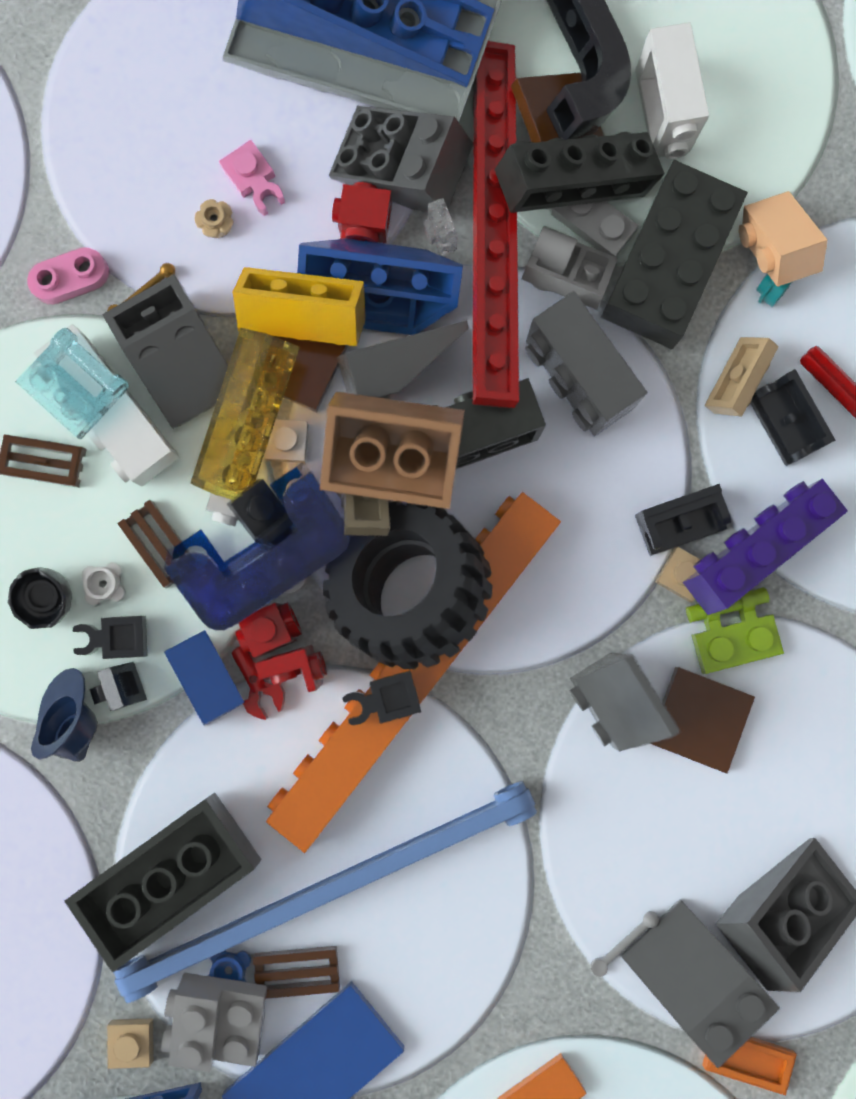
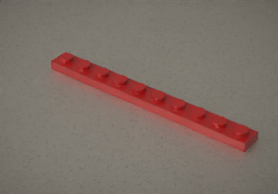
(494, 234)

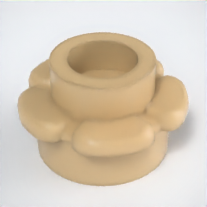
(216, 228)

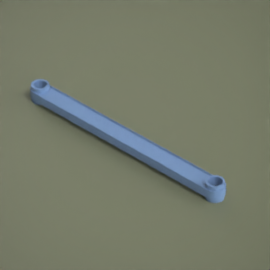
(140, 976)

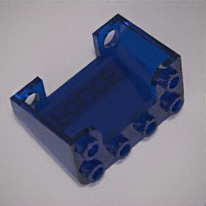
(235, 588)

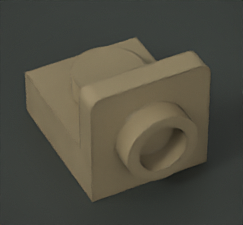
(365, 515)

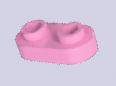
(66, 278)

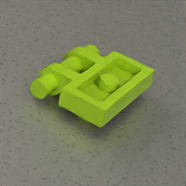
(739, 642)

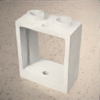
(672, 90)

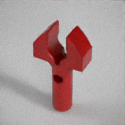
(252, 704)

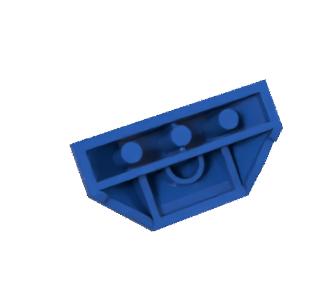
(402, 284)

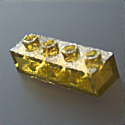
(244, 413)

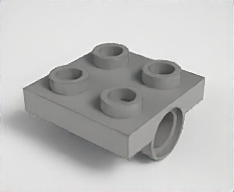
(568, 266)

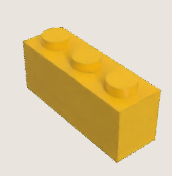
(300, 306)

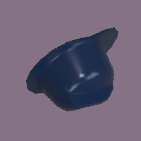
(64, 719)

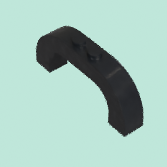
(603, 66)

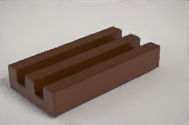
(74, 466)
(137, 516)
(299, 988)

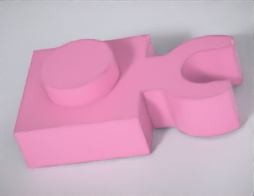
(250, 174)

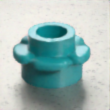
(770, 292)

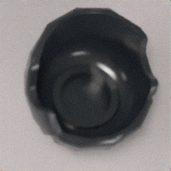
(39, 597)

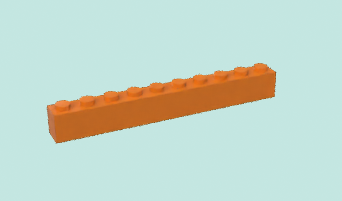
(353, 749)

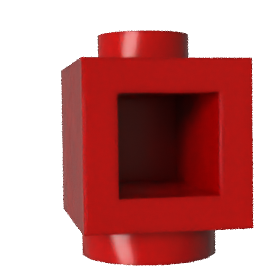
(363, 212)
(268, 629)

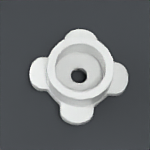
(91, 583)

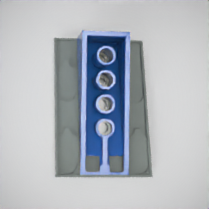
(368, 50)

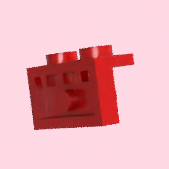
(288, 665)

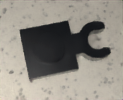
(118, 637)
(390, 698)

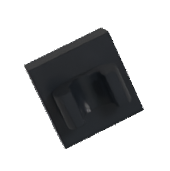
(119, 687)

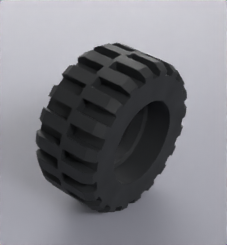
(440, 618)

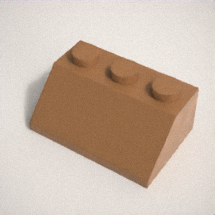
(391, 449)

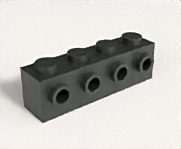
(578, 171)

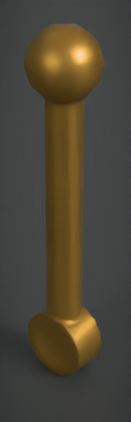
(166, 271)

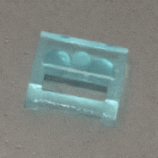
(62, 393)

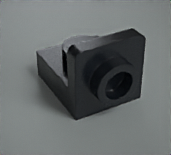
(261, 514)

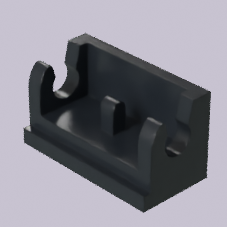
(791, 418)
(683, 519)

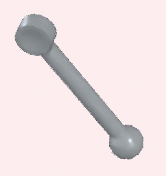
(600, 965)

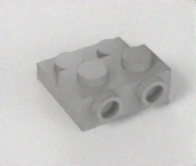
(213, 1022)

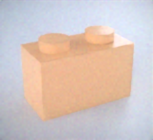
(783, 238)

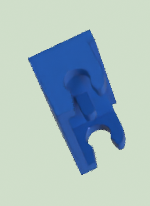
(204, 677)

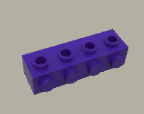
(765, 547)

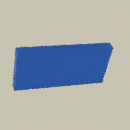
(325, 1056)

